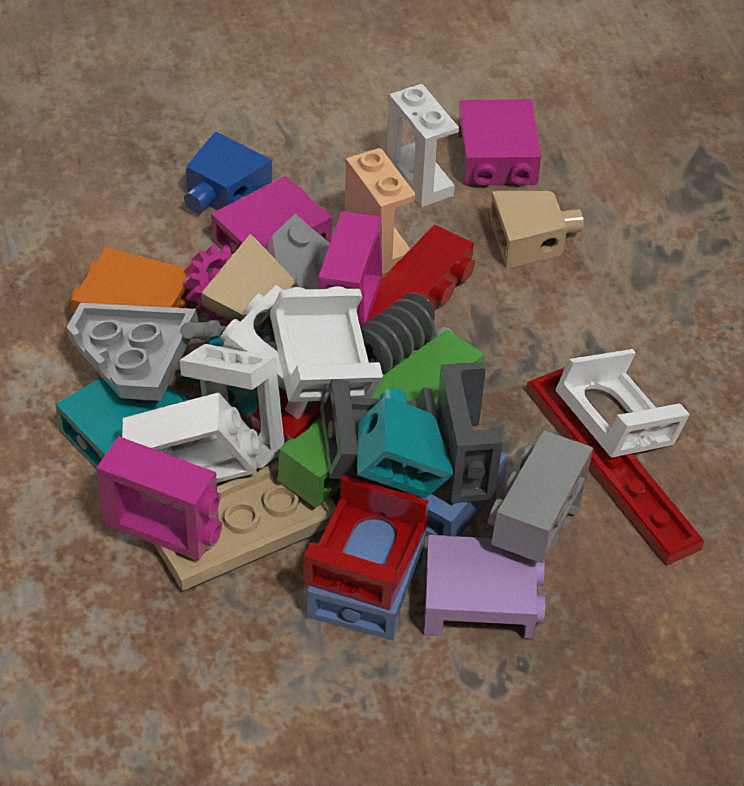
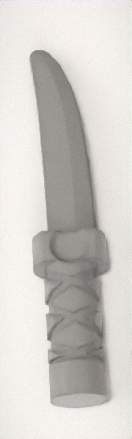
(202, 330)

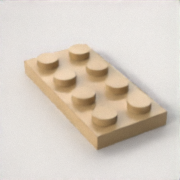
(256, 520)

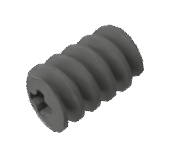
(399, 330)

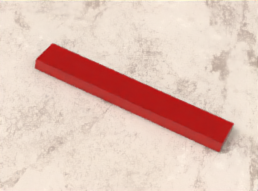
(623, 479)

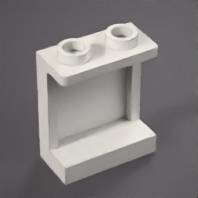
(321, 342)

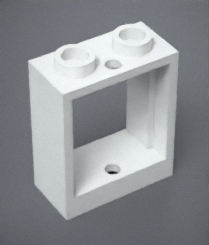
(195, 419)

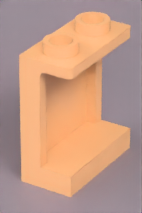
(377, 189)

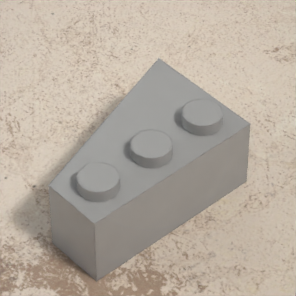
(541, 496)

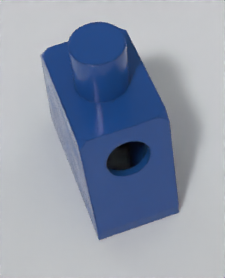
(224, 173)

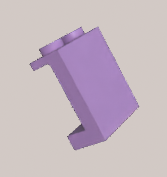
(480, 584)

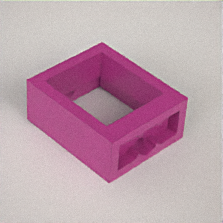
(355, 259)
(138, 468)

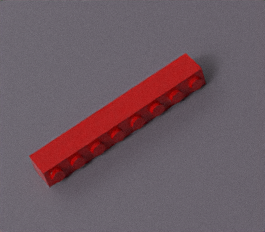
(428, 268)

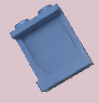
(372, 542)

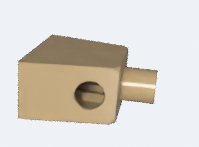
(531, 225)
(244, 276)

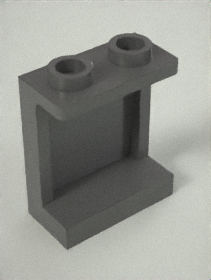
(340, 425)
(471, 453)

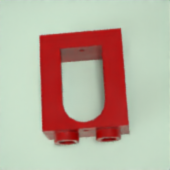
(356, 577)

